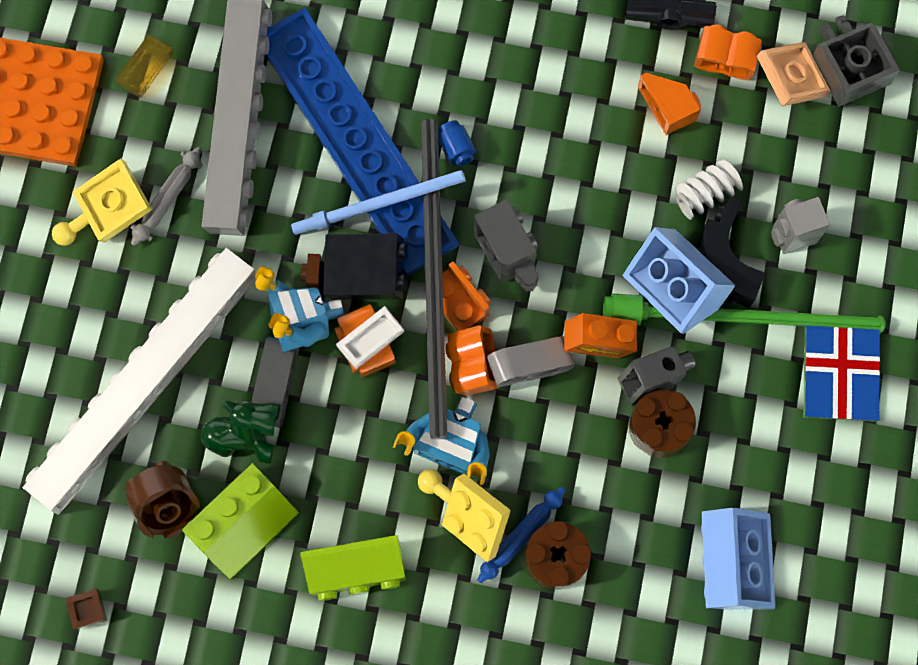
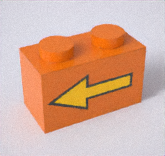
(600, 336)

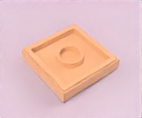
(793, 73)

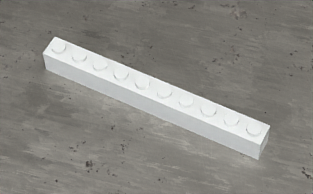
(140, 381)

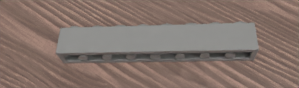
(236, 118)

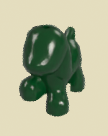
(243, 429)

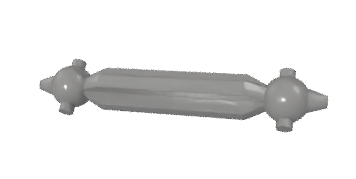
(166, 196)

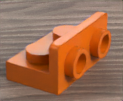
(461, 301)

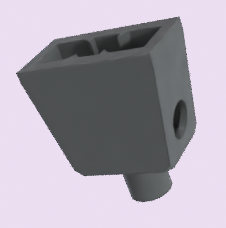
(655, 372)

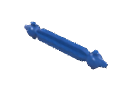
(521, 534)

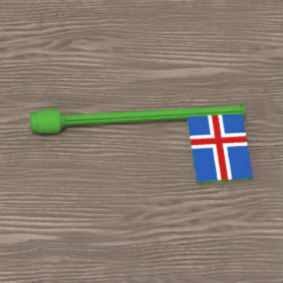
(838, 354)

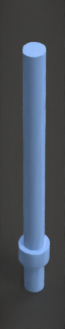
(323, 219)

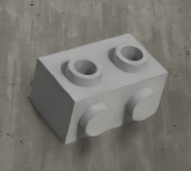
(800, 225)

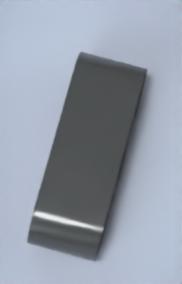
(275, 376)

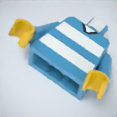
(296, 314)
(462, 450)

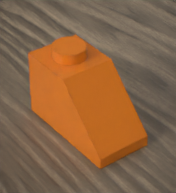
(669, 102)

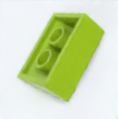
(240, 521)
(354, 567)

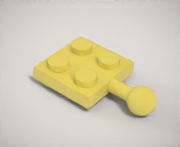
(108, 204)
(470, 513)

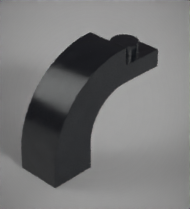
(716, 248)

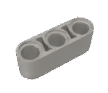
(530, 361)

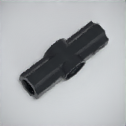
(672, 13)

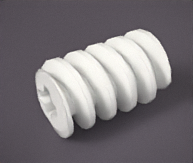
(706, 187)

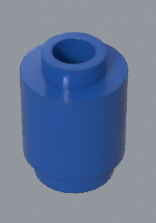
(456, 143)

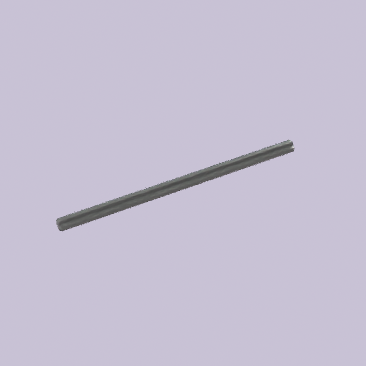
(434, 284)

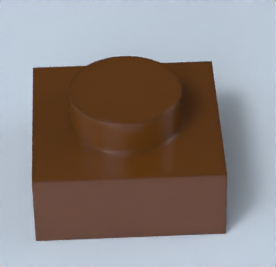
(312, 271)
(86, 609)

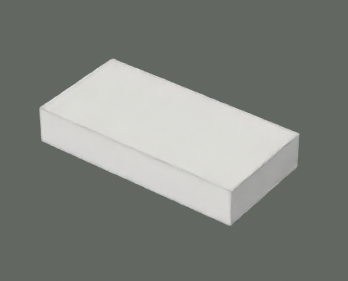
(370, 338)

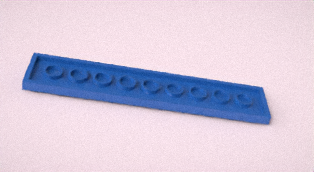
(350, 131)

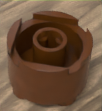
(671, 408)
(161, 500)
(557, 537)

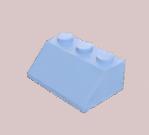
(677, 279)
(738, 559)

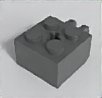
(854, 61)
(507, 244)

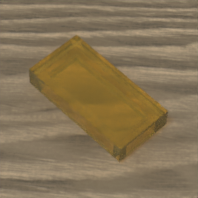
(144, 66)

